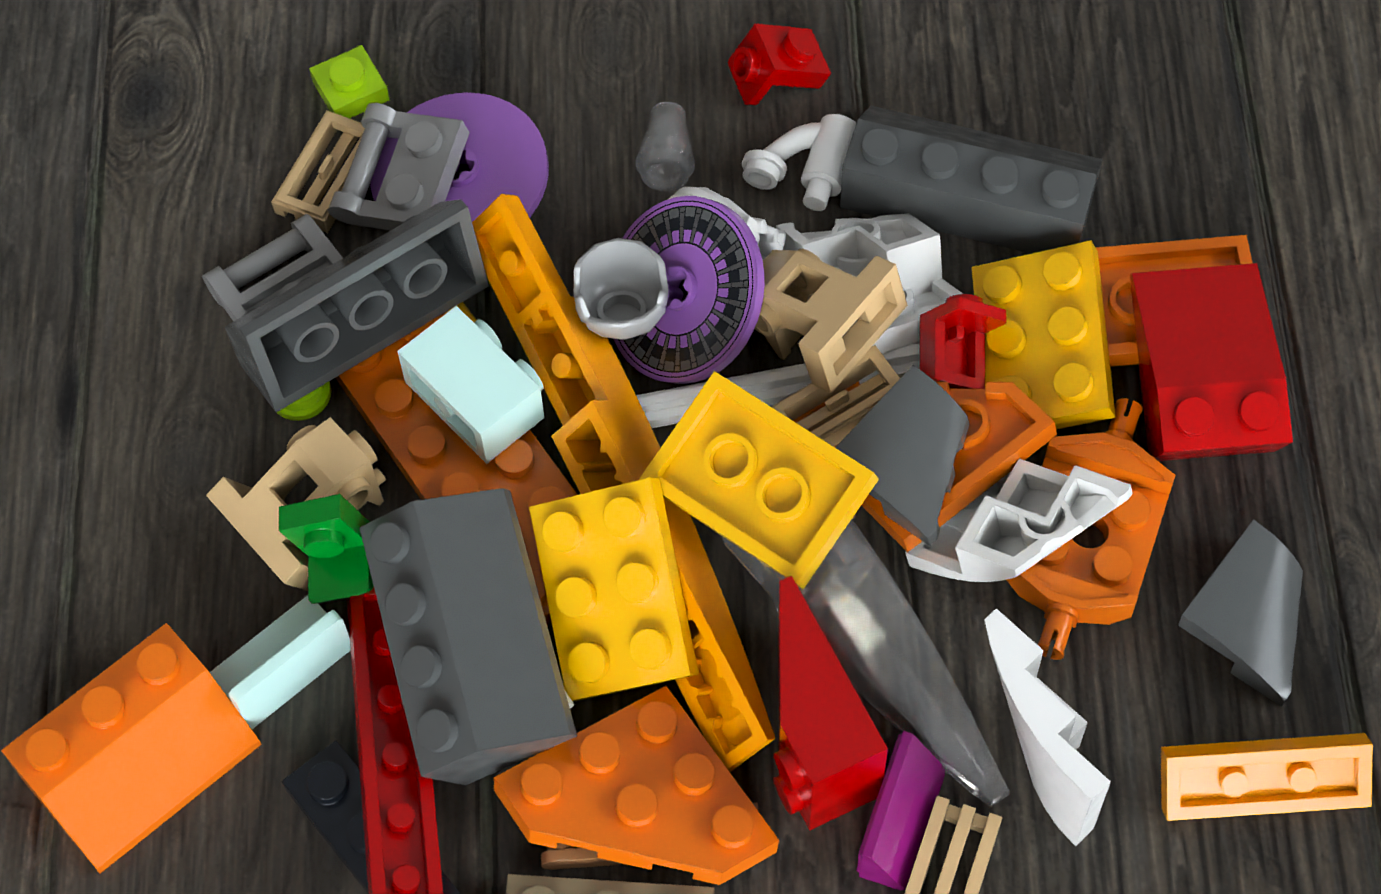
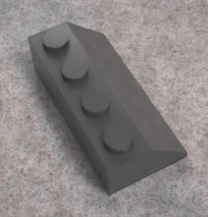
(968, 181)
(360, 304)
(466, 634)

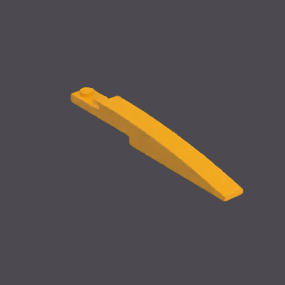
(611, 444)

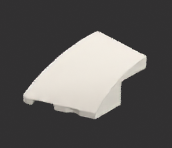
(894, 238)
(1018, 523)
(1047, 733)

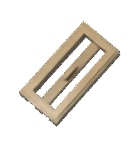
(286, 197)
(842, 408)
(965, 820)

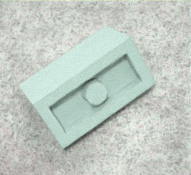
(282, 660)

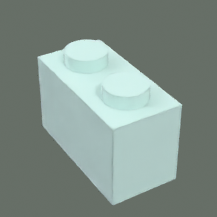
(473, 383)

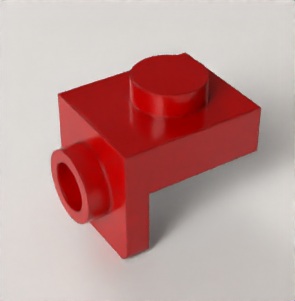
(779, 58)
(955, 340)

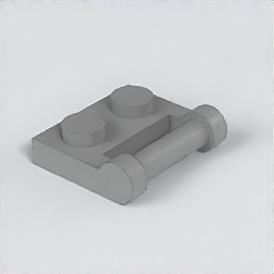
(416, 175)
(303, 236)

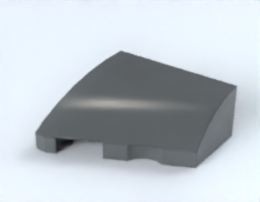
(912, 450)
(1252, 612)

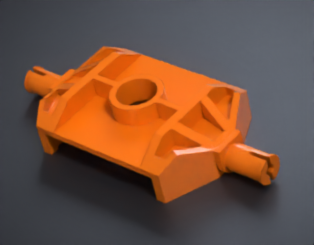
(1102, 581)

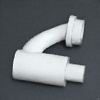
(823, 170)

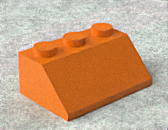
(132, 747)

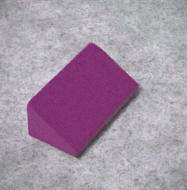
(900, 814)

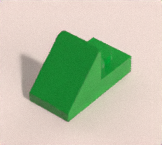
(333, 542)

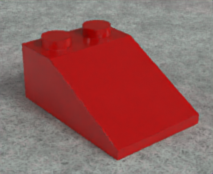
(1209, 363)
(827, 741)

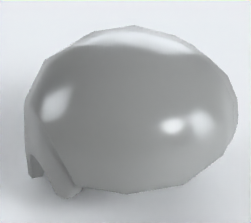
(620, 288)

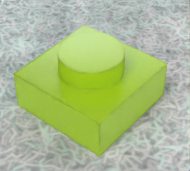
(349, 83)

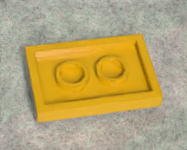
(1052, 333)
(760, 479)
(613, 589)

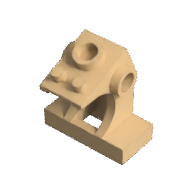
(822, 305)
(334, 462)

